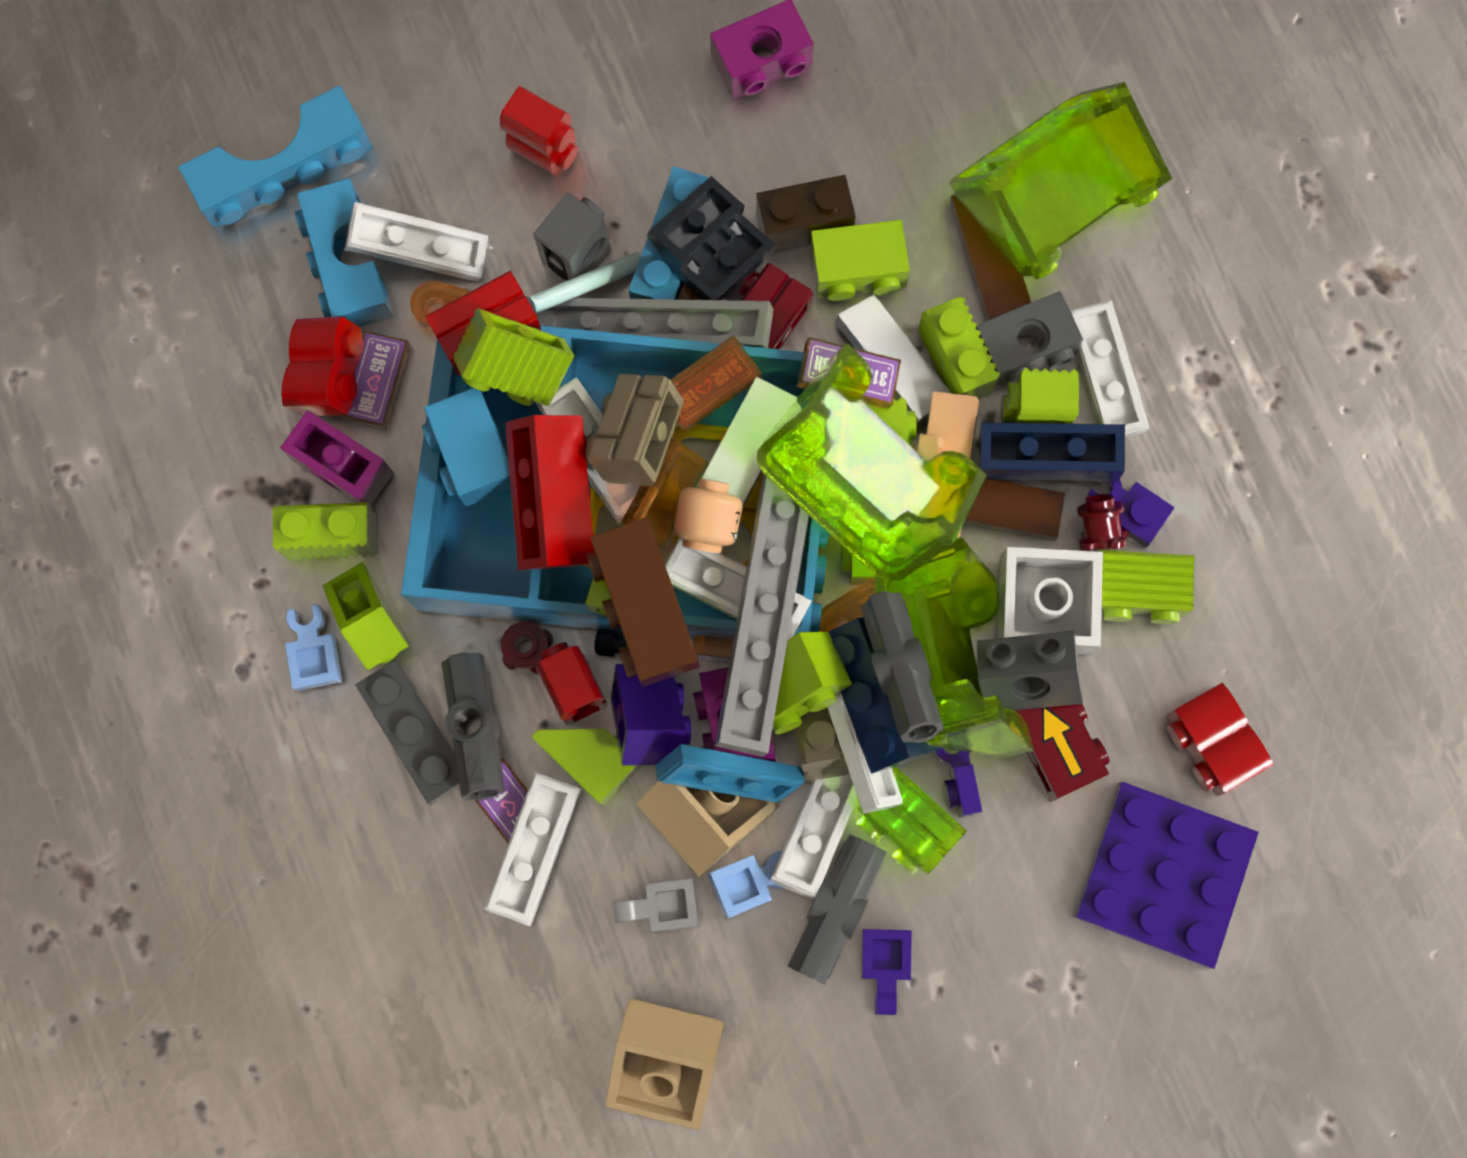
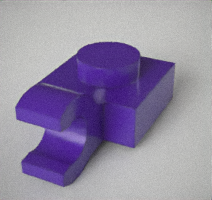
(962, 789)
(886, 960)

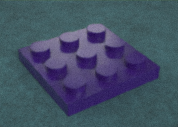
(1166, 875)

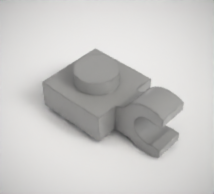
(667, 905)

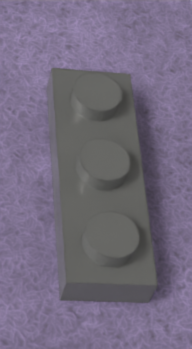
(411, 731)

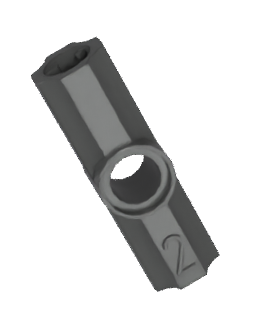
(901, 667)
(475, 753)
(837, 909)

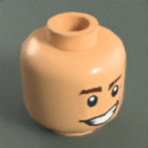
(707, 516)

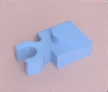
(312, 658)
(743, 884)

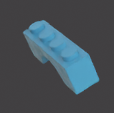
(325, 138)

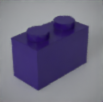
(648, 718)

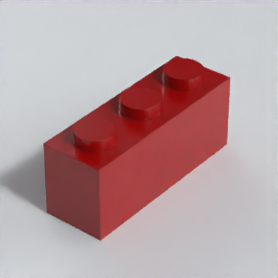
(549, 491)

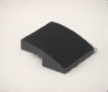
(710, 242)

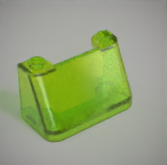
(1062, 176)
(864, 477)
(943, 603)

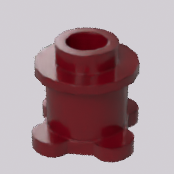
(1102, 523)
(514, 635)

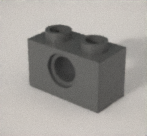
(573, 238)
(1045, 321)
(1031, 670)

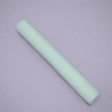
(584, 283)

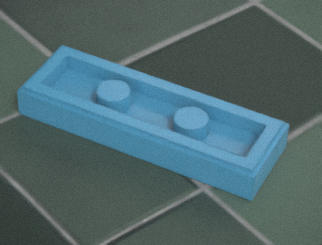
(729, 773)

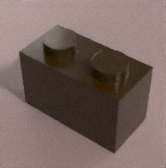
(794, 211)

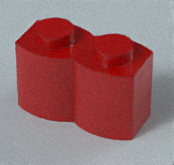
(538, 131)
(322, 366)
(570, 683)
(1219, 740)

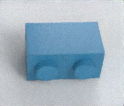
(470, 446)

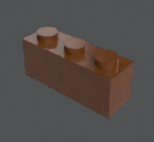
(642, 603)

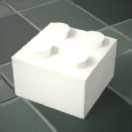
(1051, 594)

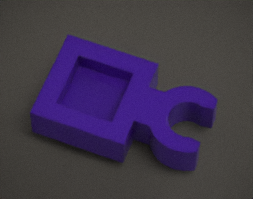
(1143, 511)

